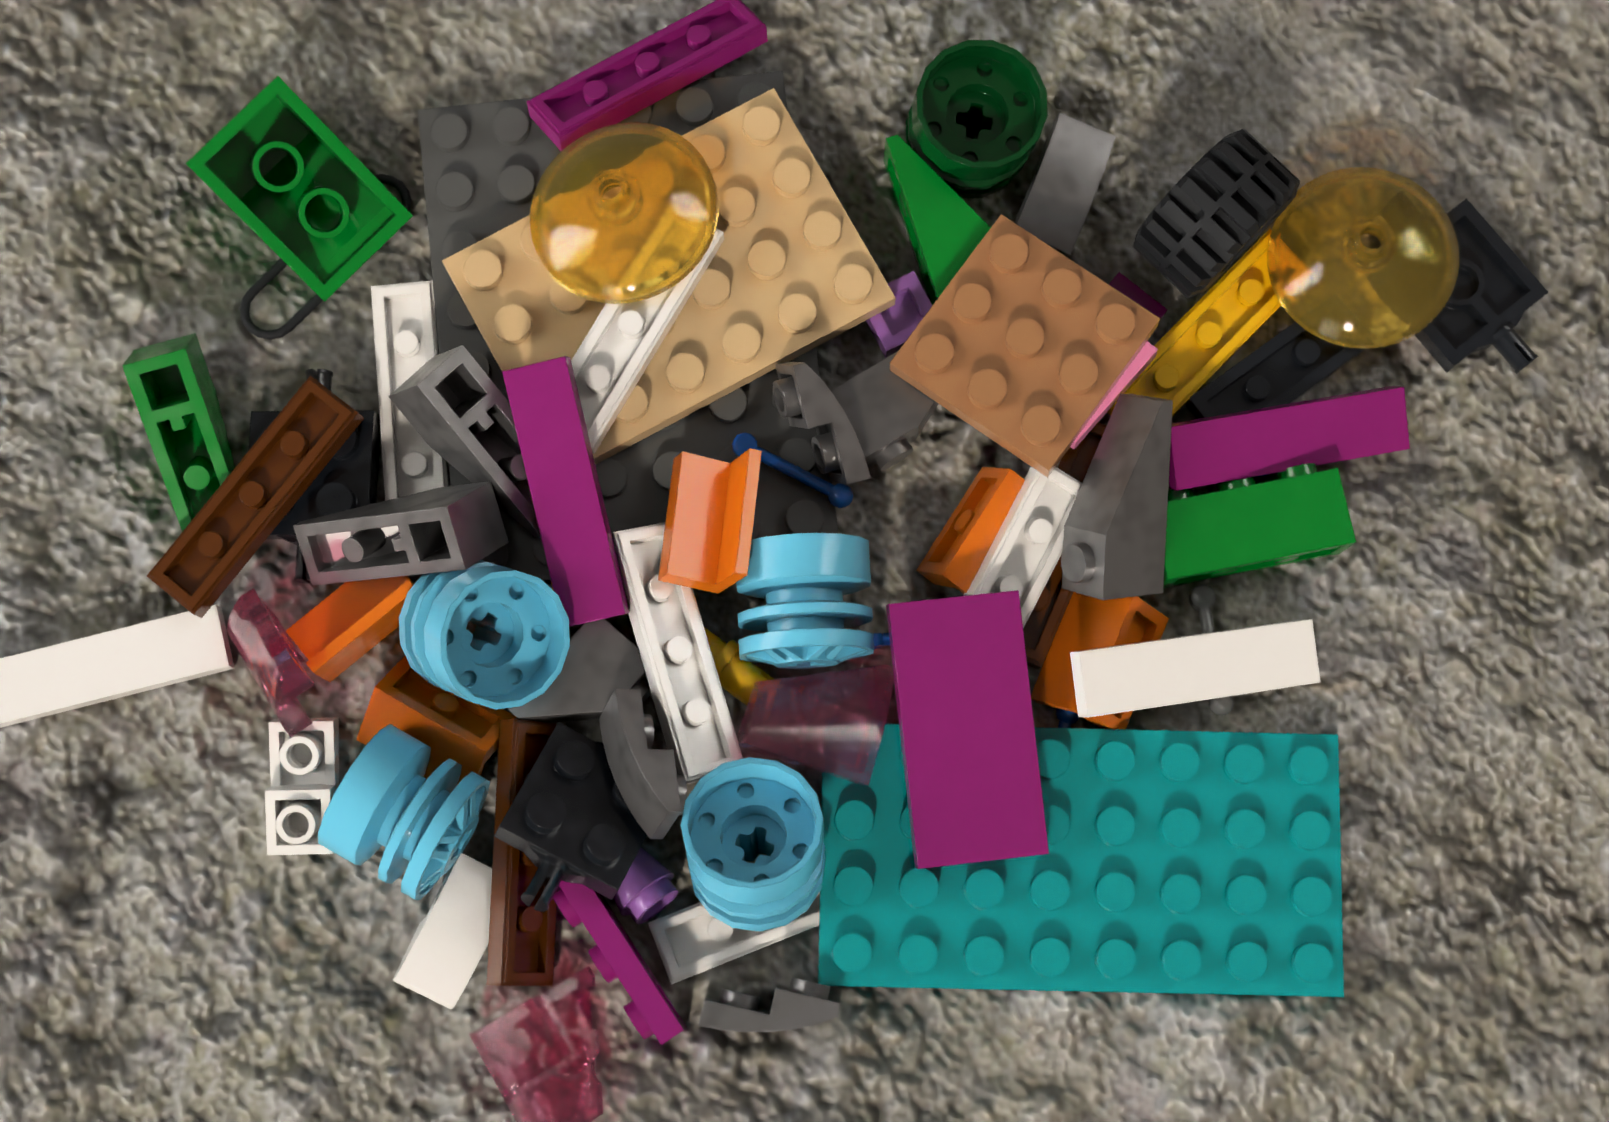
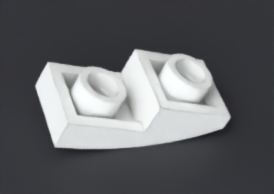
(302, 785)
(451, 935)

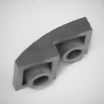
(1065, 182)
(811, 404)
(641, 773)
(799, 1007)

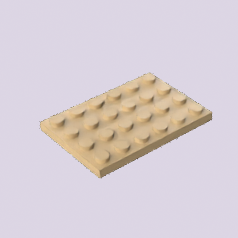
(772, 292)

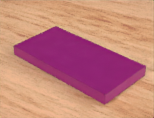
(967, 729)

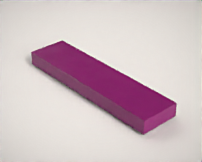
(647, 71)
(1287, 436)
(566, 490)

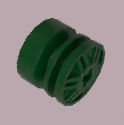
(994, 92)

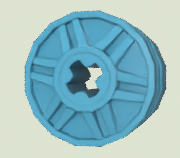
(804, 606)
(516, 639)
(394, 806)
(748, 811)

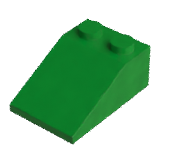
(299, 188)

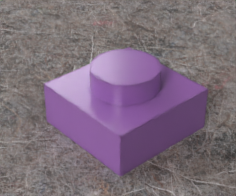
(898, 322)

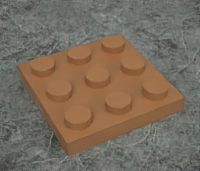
(1024, 345)

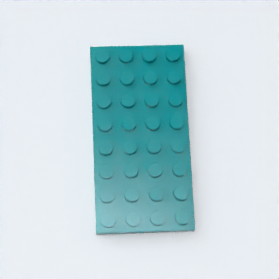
(1163, 874)

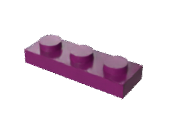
(619, 958)

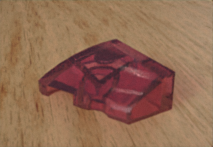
(270, 659)
(821, 720)
(546, 1054)

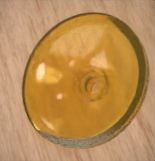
(642, 236)
(1354, 291)

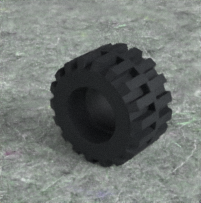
(1215, 213)

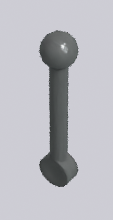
(1201, 599)

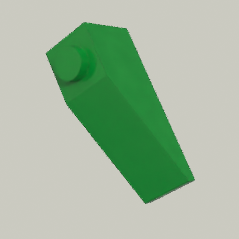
(936, 218)
(181, 421)

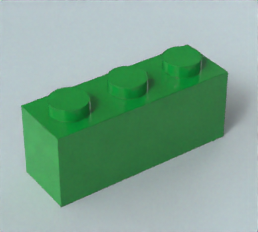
(1255, 525)

